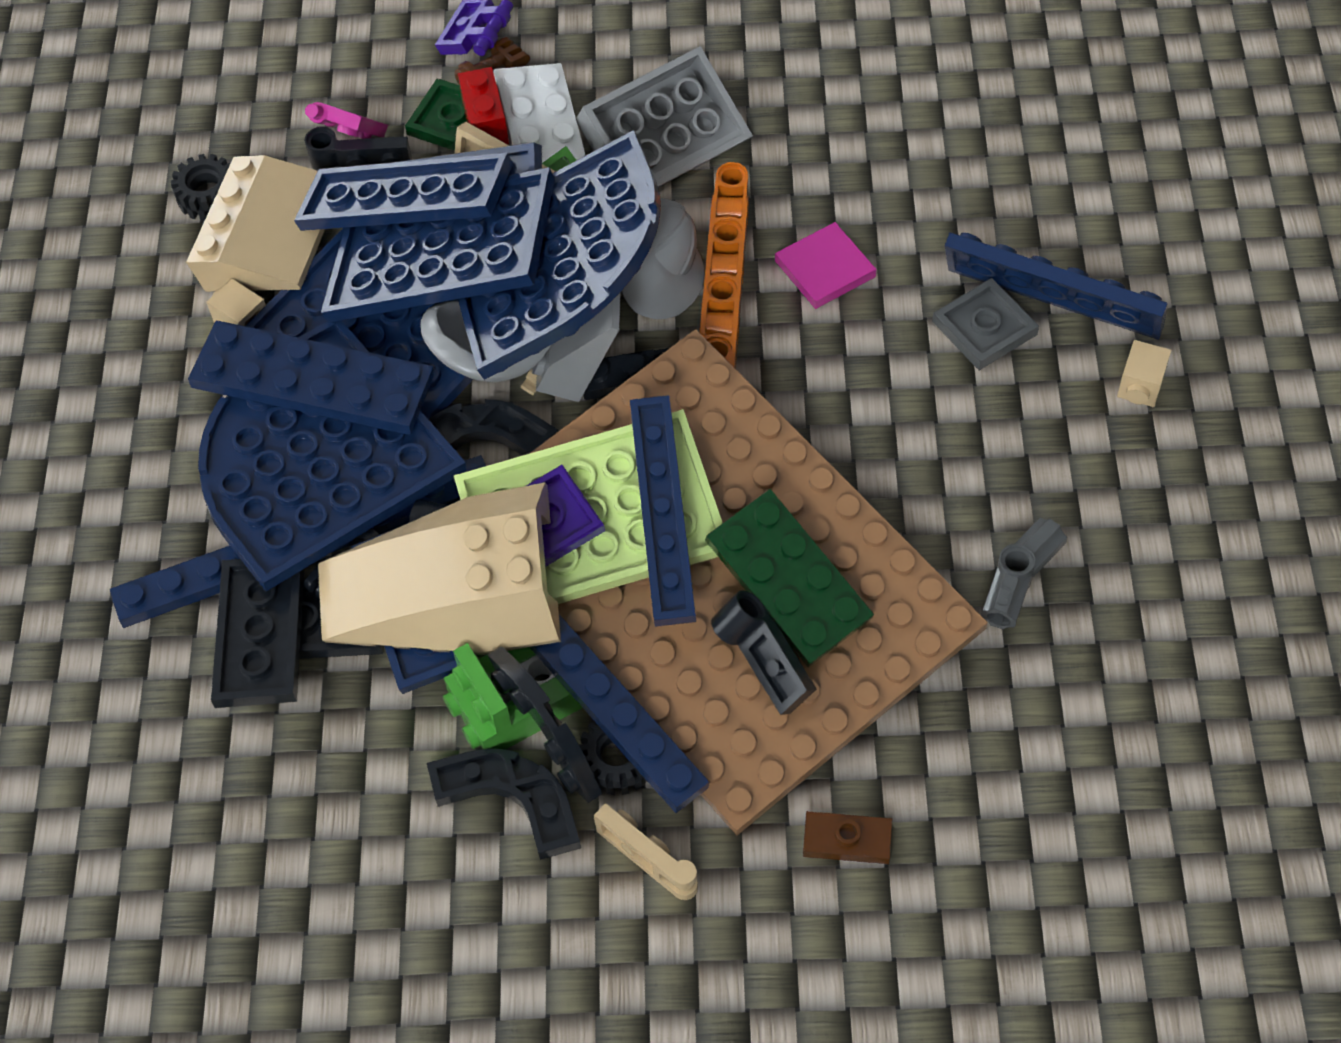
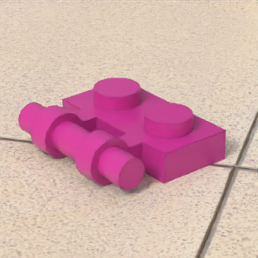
(345, 121)

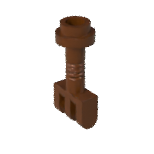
(502, 53)

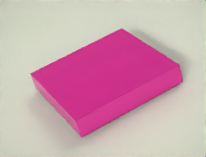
(825, 265)

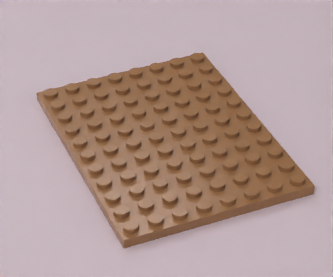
(703, 686)

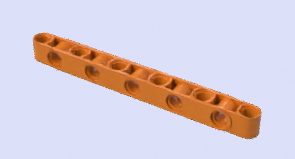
(725, 260)

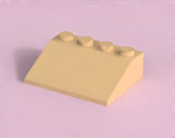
(253, 228)

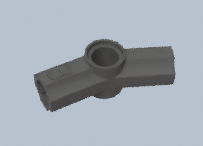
(1009, 586)

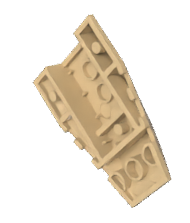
(448, 580)

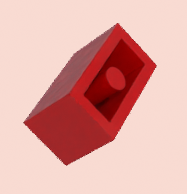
(483, 102)

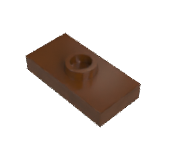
(847, 837)

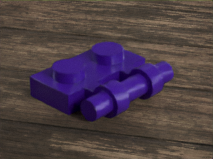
(469, 29)

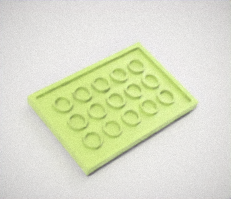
(608, 478)

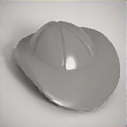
(672, 269)
(448, 340)

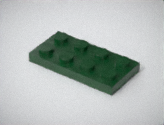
(790, 577)

